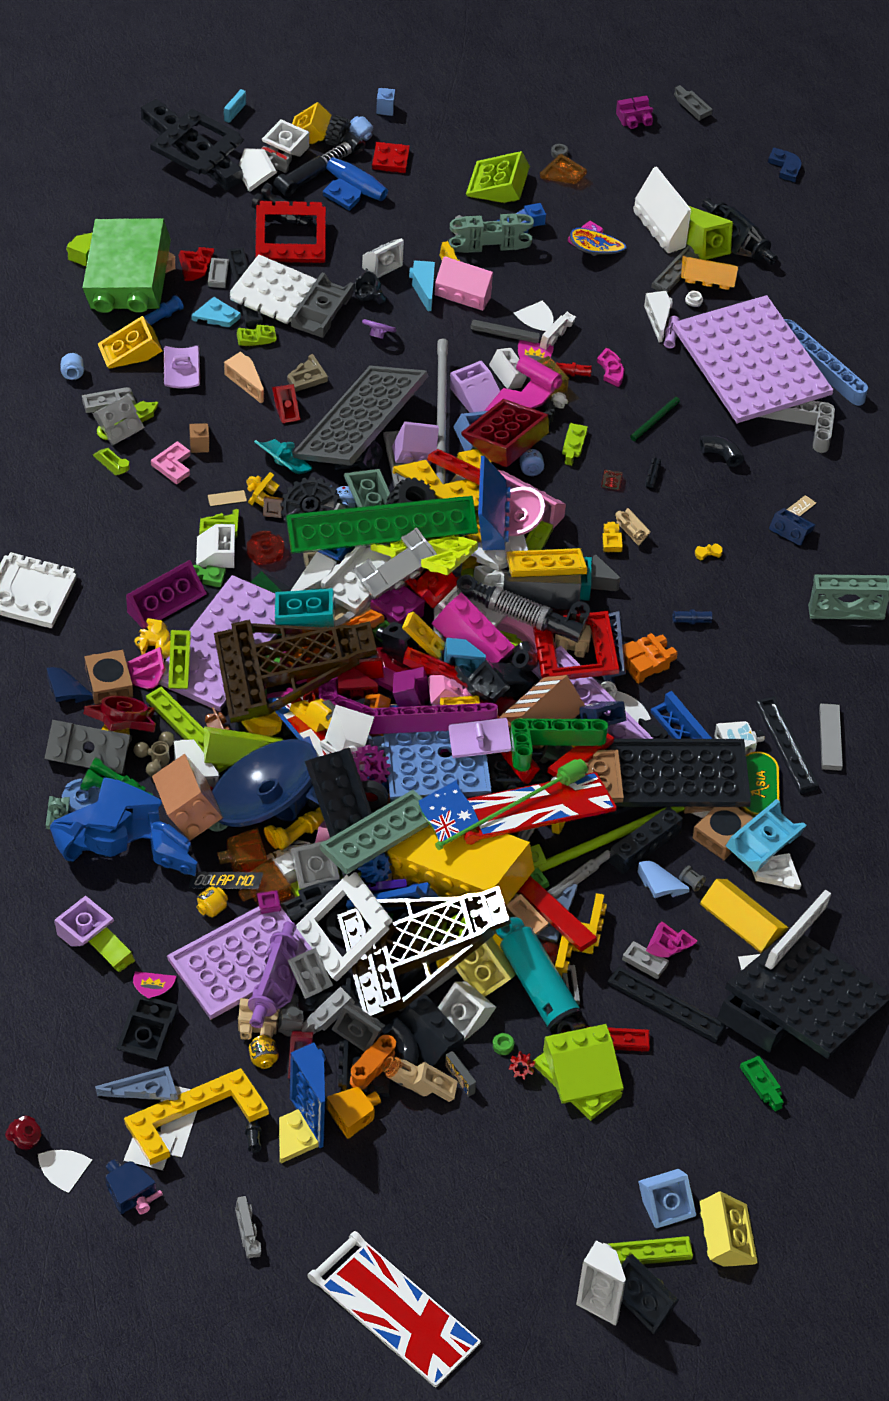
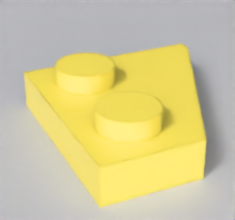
(295, 1136)

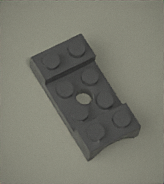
(317, 317)
(68, 741)

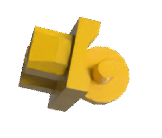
(255, 484)

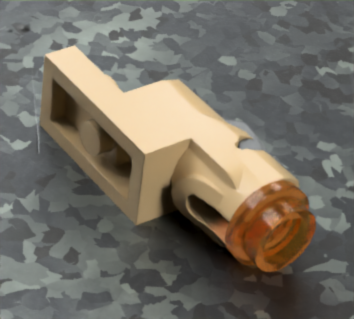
(421, 1078)

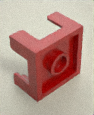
(432, 586)

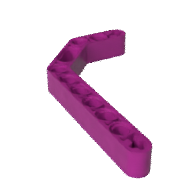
(413, 717)

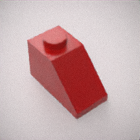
(286, 403)

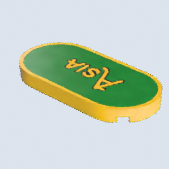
(763, 781)

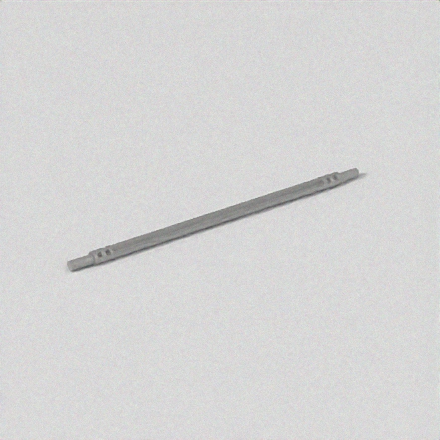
(574, 878)

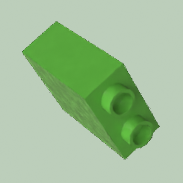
(126, 264)

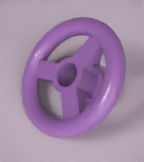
(378, 329)

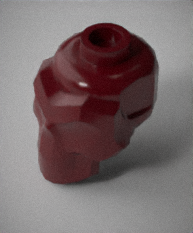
(24, 1132)

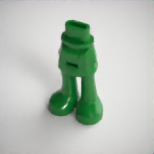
(98, 768)

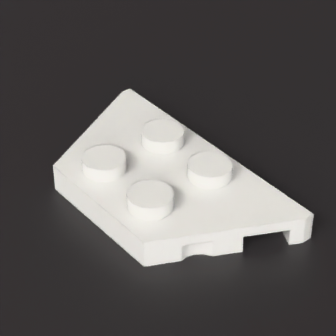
(497, 558)

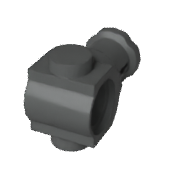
(290, 1017)

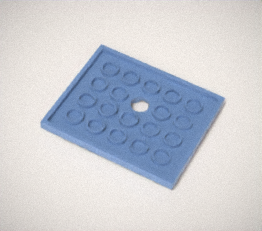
(421, 769)

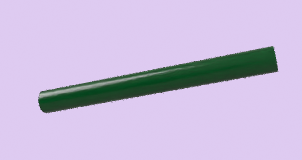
(654, 419)

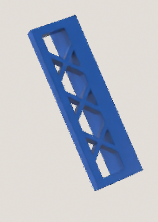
(680, 715)

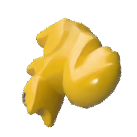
(156, 635)

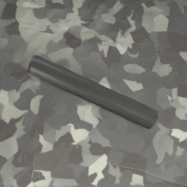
(505, 331)

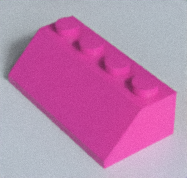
(464, 621)

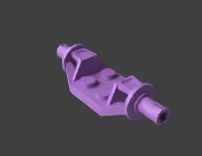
(278, 978)

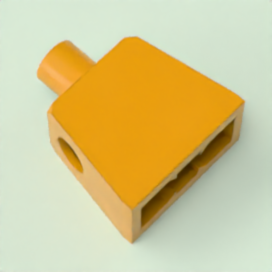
(352, 1109)

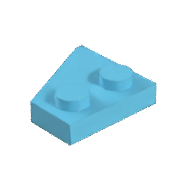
(217, 313)

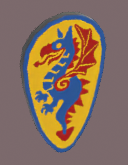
(595, 242)

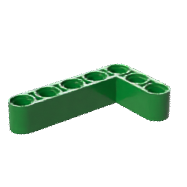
(552, 732)

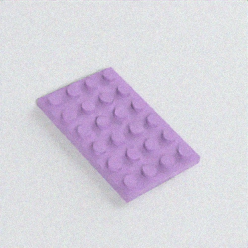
(230, 960)

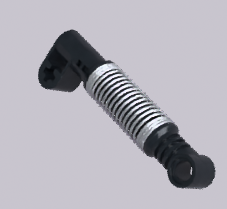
(527, 611)

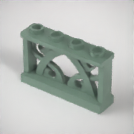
(836, 586)

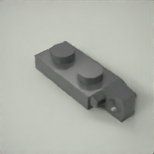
(692, 103)

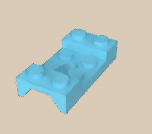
(757, 847)

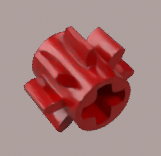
(518, 1069)

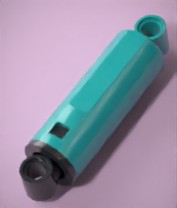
(540, 977)

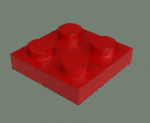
(390, 157)

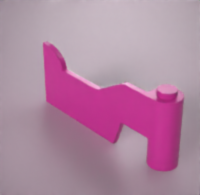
(537, 391)

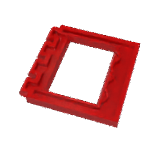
(291, 252)
(603, 644)

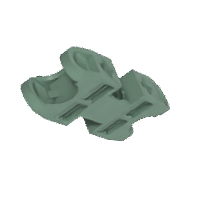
(491, 233)

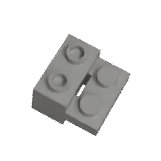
(115, 412)

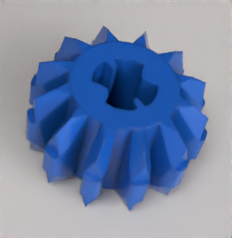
(376, 869)

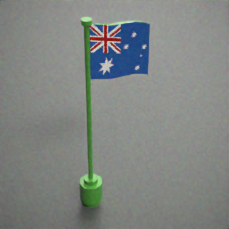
(453, 815)

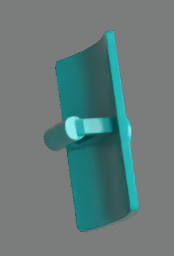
(283, 455)

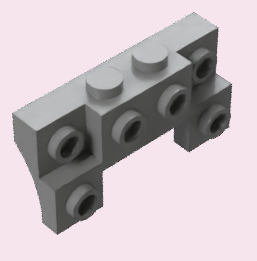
(398, 569)

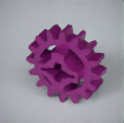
(372, 766)

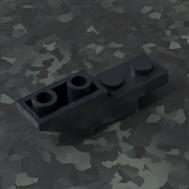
(309, 898)

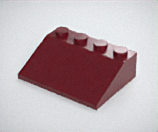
(507, 431)

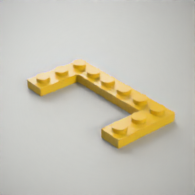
(233, 1084)

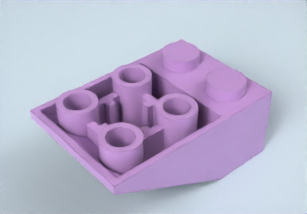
(474, 386)

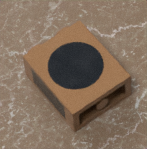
(108, 675)
(718, 828)

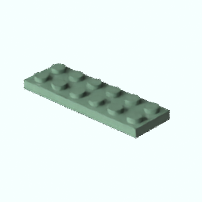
(376, 833)

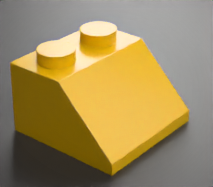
(315, 121)

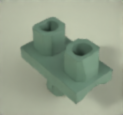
(56, 809)

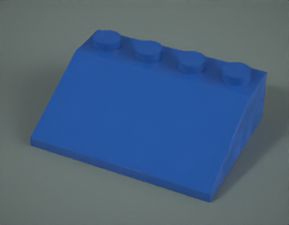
(493, 507)
(308, 1087)

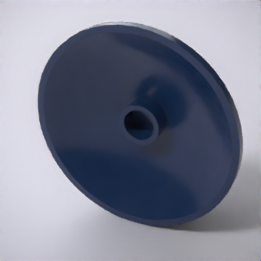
(266, 784)

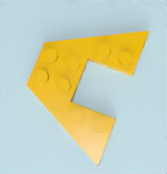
(423, 471)

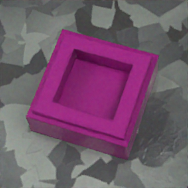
(268, 902)

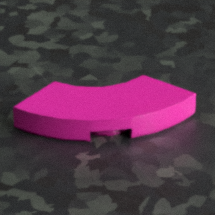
(613, 367)

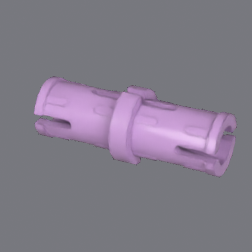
(670, 333)

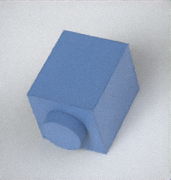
(385, 101)

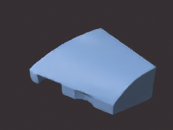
(659, 880)

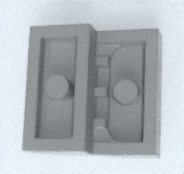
(310, 973)

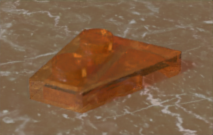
(563, 170)

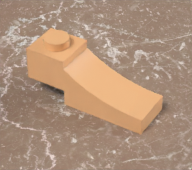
(522, 909)

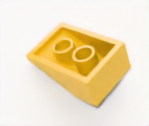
(130, 344)

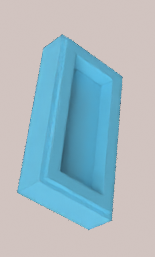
(235, 105)

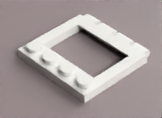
(367, 906)

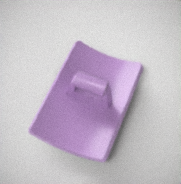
(181, 367)
(480, 738)

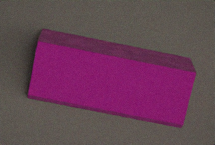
(165, 594)

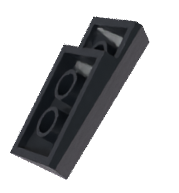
(552, 591)

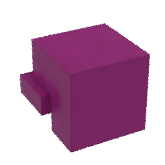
(411, 687)

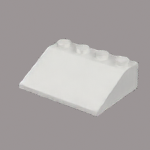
(663, 212)

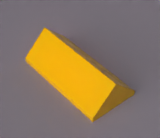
(742, 914)

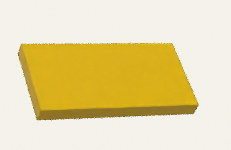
(546, 562)

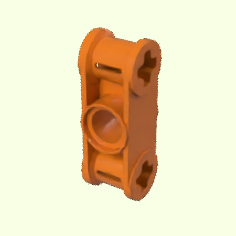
(372, 1061)

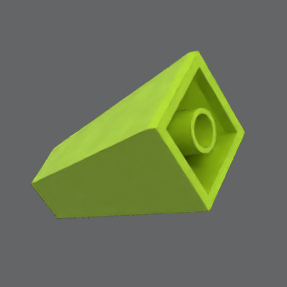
(709, 234)

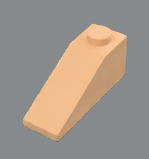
(243, 373)

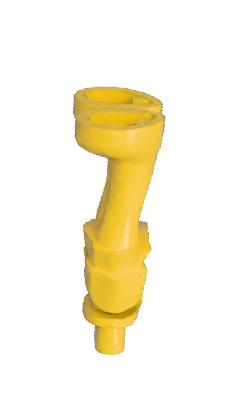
(283, 838)

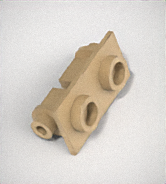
(632, 526)

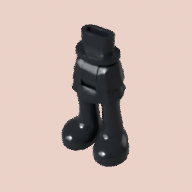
(267, 195)

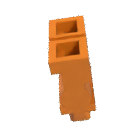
(648, 656)

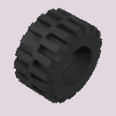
(411, 490)

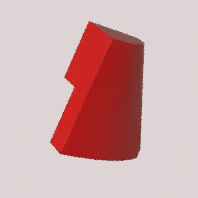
(195, 263)

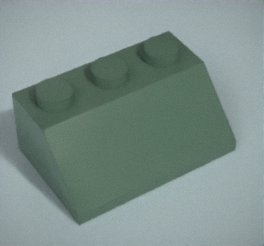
(367, 487)

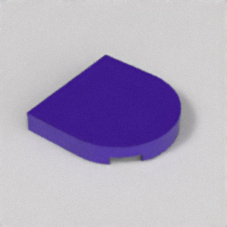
(383, 886)

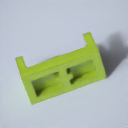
(112, 949)

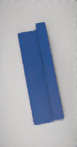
(414, 891)

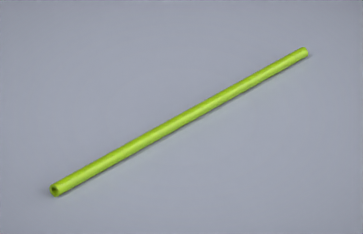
(599, 841)

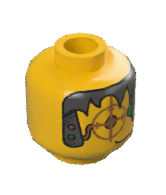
(211, 901)
(263, 1052)

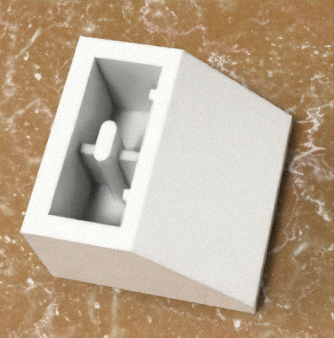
(216, 546)

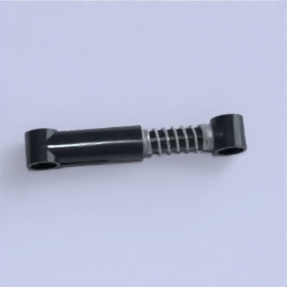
(289, 183)

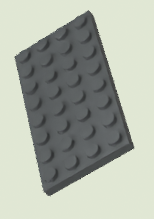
(360, 415)

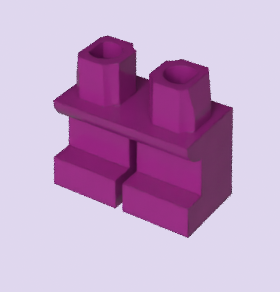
(634, 111)

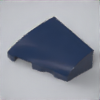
(66, 686)

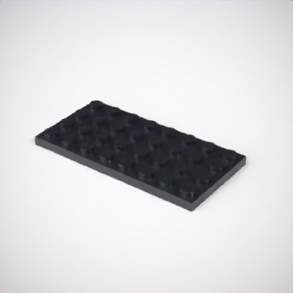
(683, 772)

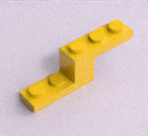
(595, 925)

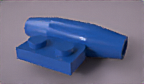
(351, 184)

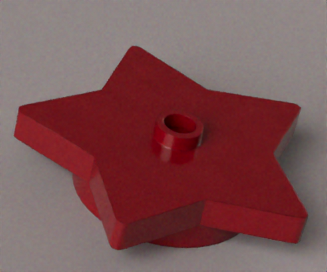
(122, 713)

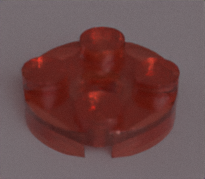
(265, 556)

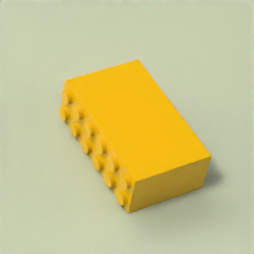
(463, 867)

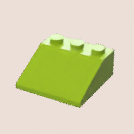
(499, 178)
(583, 1063)

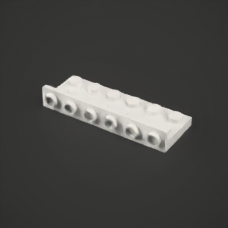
(346, 586)

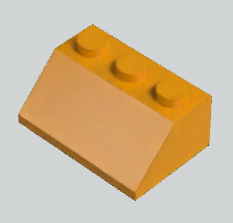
(708, 272)

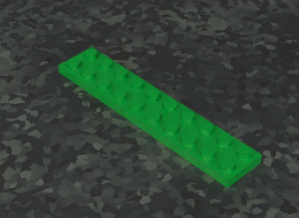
(380, 524)

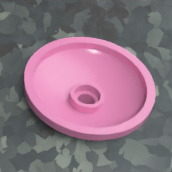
(529, 506)

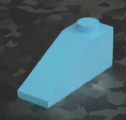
(423, 281)

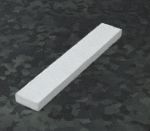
(798, 929)

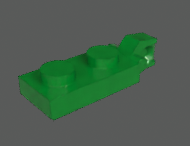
(763, 1082)

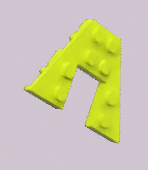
(449, 550)

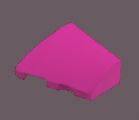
(668, 942)

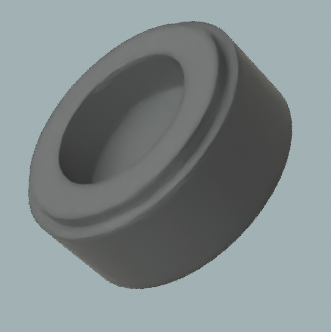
(558, 149)

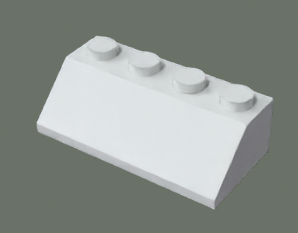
(602, 1283)

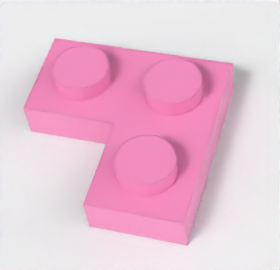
(170, 462)

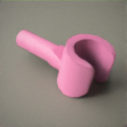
(143, 1203)

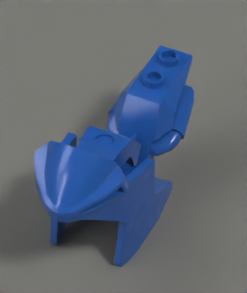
(112, 827)

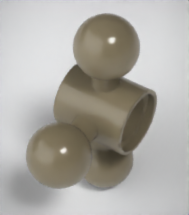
(159, 752)

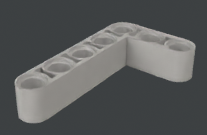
(810, 413)

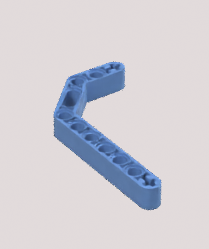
(832, 369)

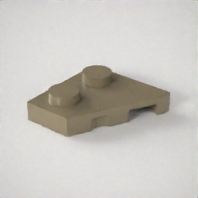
(307, 374)

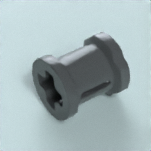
(692, 878)

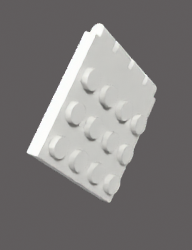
(271, 288)
(33, 590)

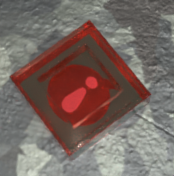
(611, 479)

